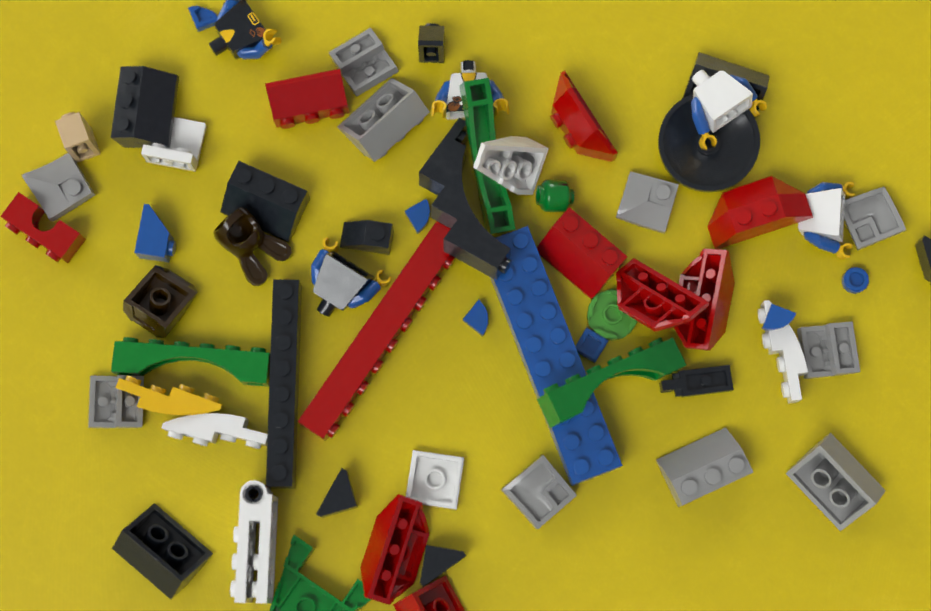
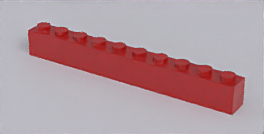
(378, 335)

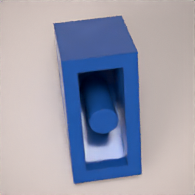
(153, 238)

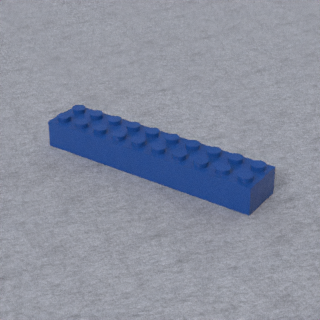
(551, 357)

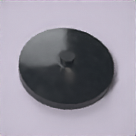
(711, 168)

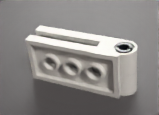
(252, 511)

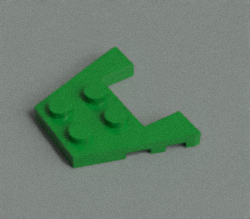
(301, 594)

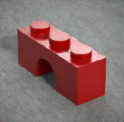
(24, 216)

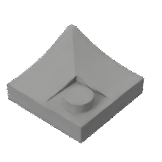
(59, 186)
(647, 202)
(872, 218)
(539, 492)

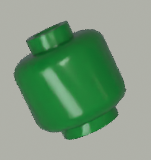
(554, 195)

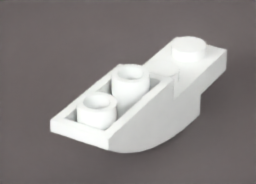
(791, 358)
(207, 426)

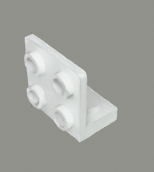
(184, 146)

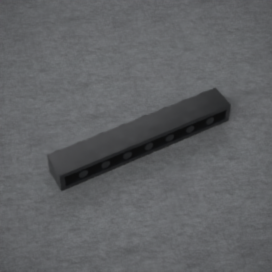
(284, 384)

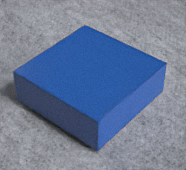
(591, 345)

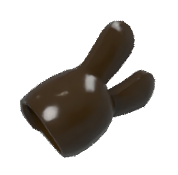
(241, 236)

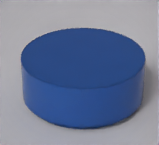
(855, 280)

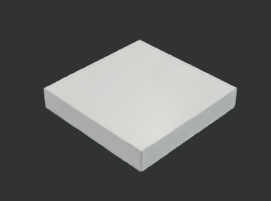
(435, 479)

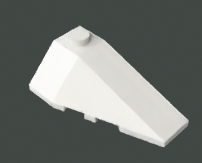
(512, 162)

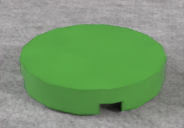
(607, 319)

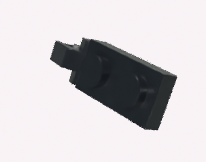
(699, 382)

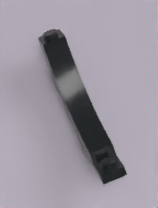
(467, 237)

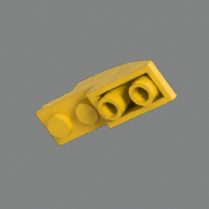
(179, 402)

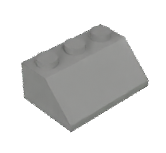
(384, 119)
(703, 466)
(836, 482)

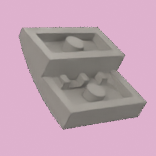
(363, 62)
(829, 350)
(112, 406)

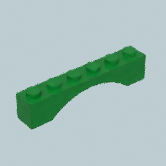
(480, 126)
(141, 358)
(570, 399)

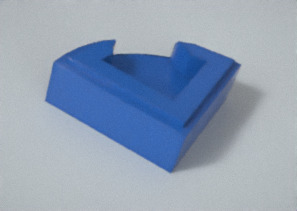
(202, 17)
(419, 215)
(477, 318)
(777, 318)

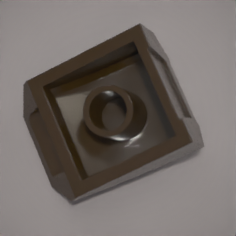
(159, 301)

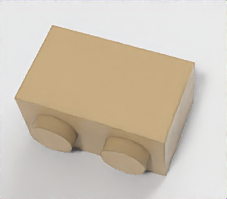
(77, 136)

